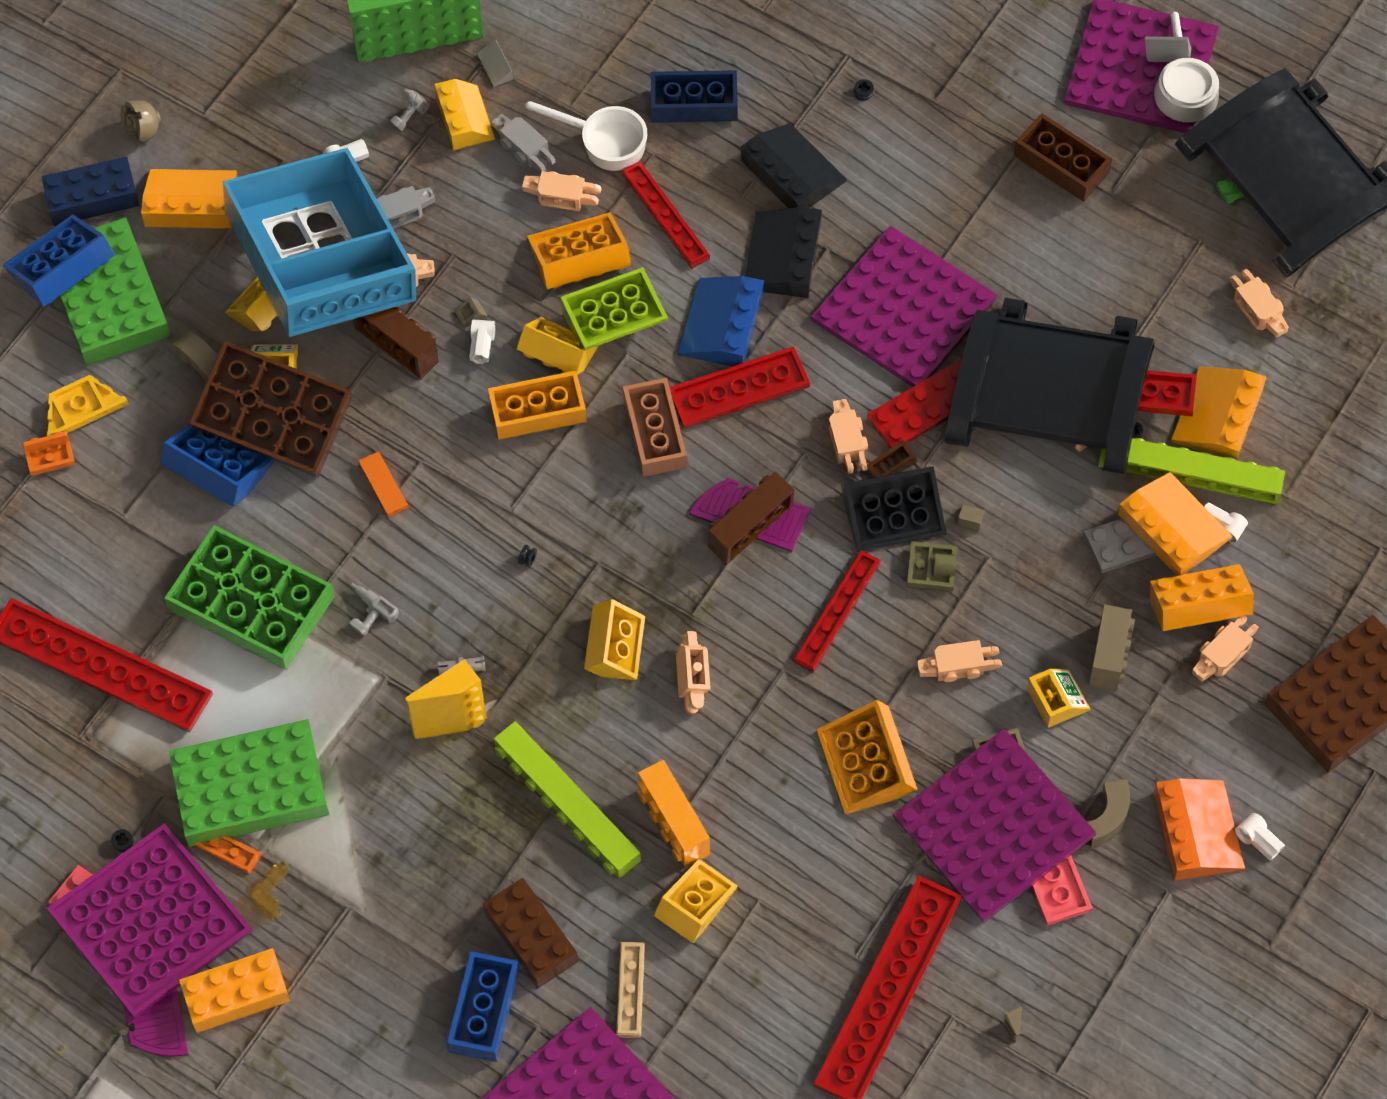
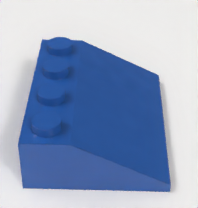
(59, 259)
(722, 319)
(214, 464)

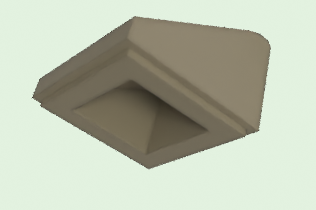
(470, 310)
(971, 517)
(1013, 1023)

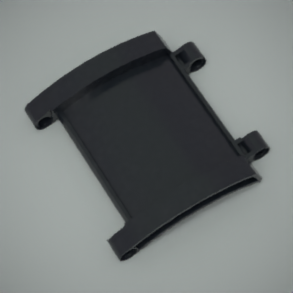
(1290, 165)
(1051, 382)

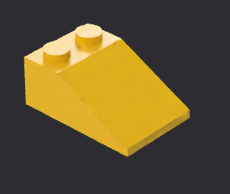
(694, 900)

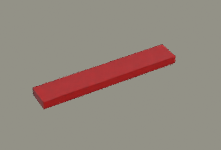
(665, 215)
(837, 611)

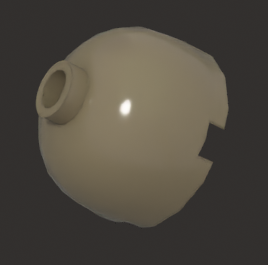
(140, 119)

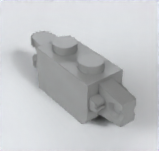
(523, 141)
(405, 205)

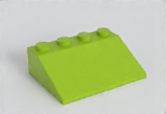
(613, 309)

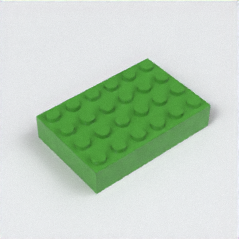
(408, 26)
(116, 303)
(249, 597)
(248, 782)

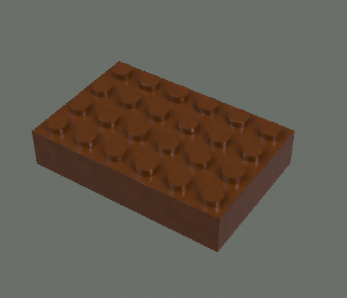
(271, 409)
(1338, 696)

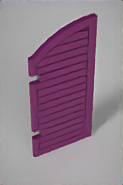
(722, 496)
(159, 1028)

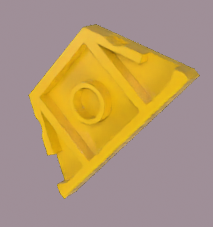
(81, 404)

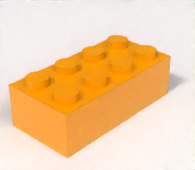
(537, 405)
(1201, 597)
(673, 813)
(234, 990)

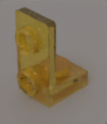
(269, 904)

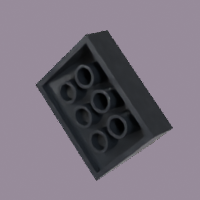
(791, 166)
(785, 250)
(894, 508)

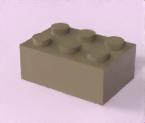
(1112, 648)

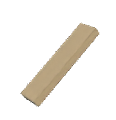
(630, 989)

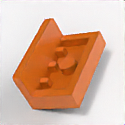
(48, 453)

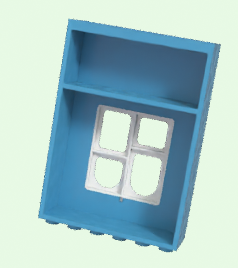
(312, 283)

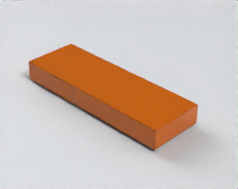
(383, 484)
(231, 852)

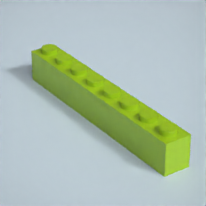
(1204, 470)
(567, 800)

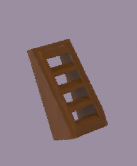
(894, 451)

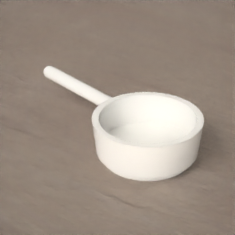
(1186, 86)
(611, 136)

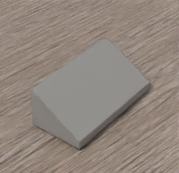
(1167, 48)
(495, 64)

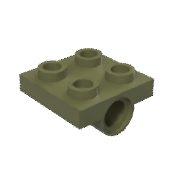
(932, 566)

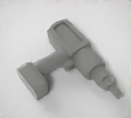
(415, 102)
(377, 607)

